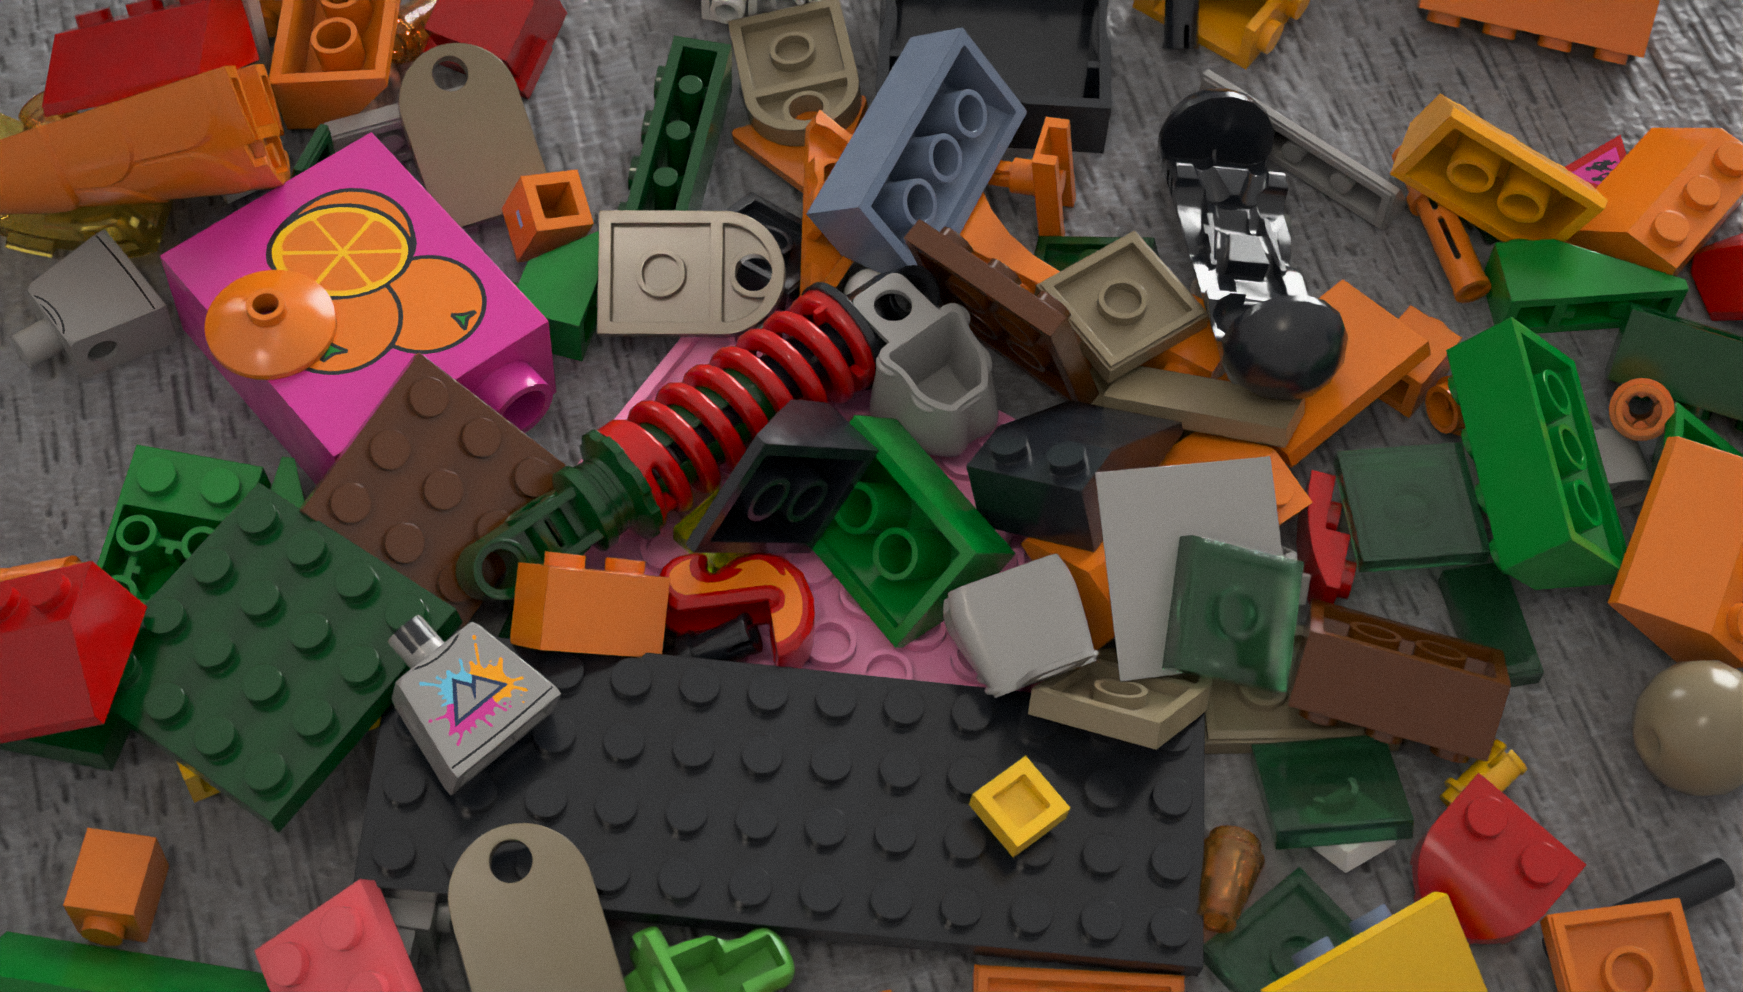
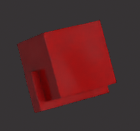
(512, 30)

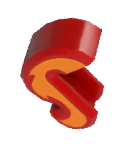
(752, 583)

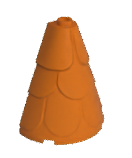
(162, 145)

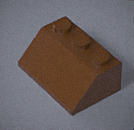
(1399, 682)

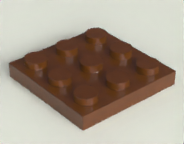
(1004, 315)
(431, 479)

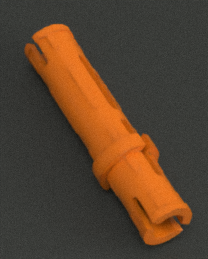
(1465, 273)

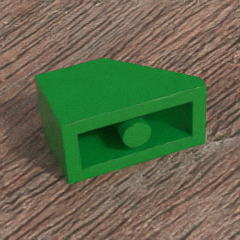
(566, 293)

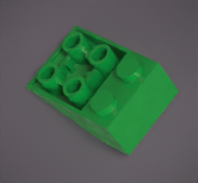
(168, 512)

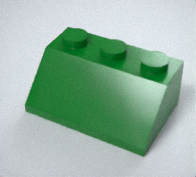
(907, 536)

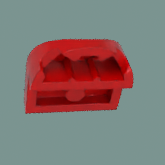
(1492, 864)

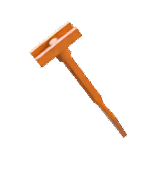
(1045, 176)

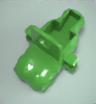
(710, 964)

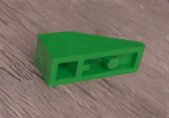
(1571, 288)

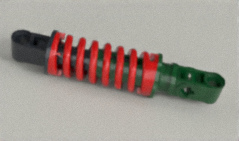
(694, 427)

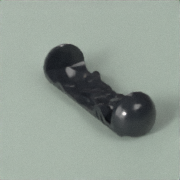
(1240, 247)

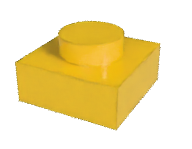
(1019, 806)

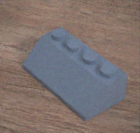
(918, 151)

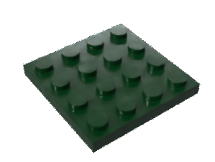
(270, 655)

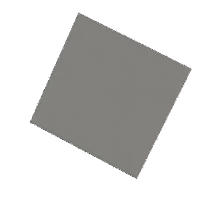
(1141, 530)

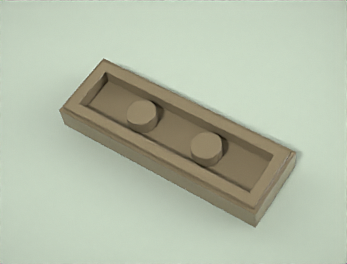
(1206, 405)

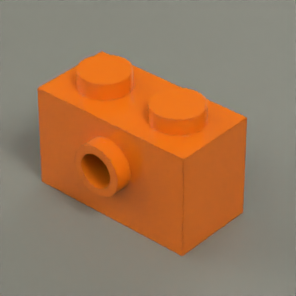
(589, 609)

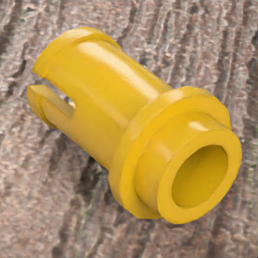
(1500, 770)

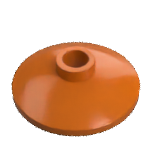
(276, 342)

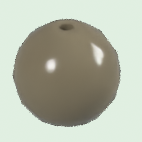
(1692, 727)

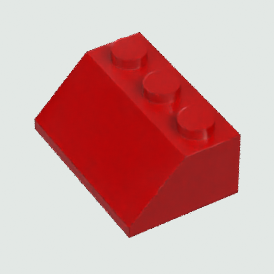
(143, 50)
(62, 649)

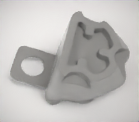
(930, 371)
(1020, 625)

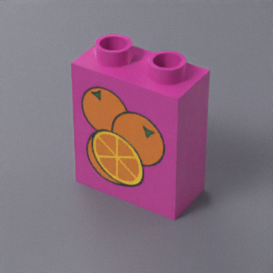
(398, 286)

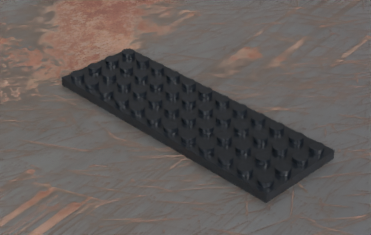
(817, 812)

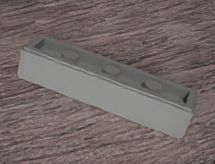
(1326, 166)

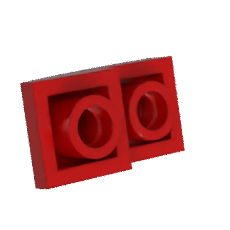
(1321, 545)

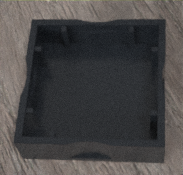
(1044, 50)

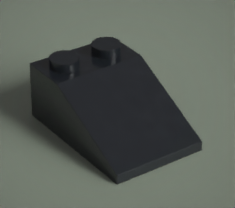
(1041, 469)
(786, 484)

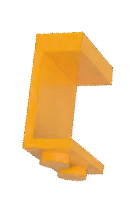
(1236, 27)

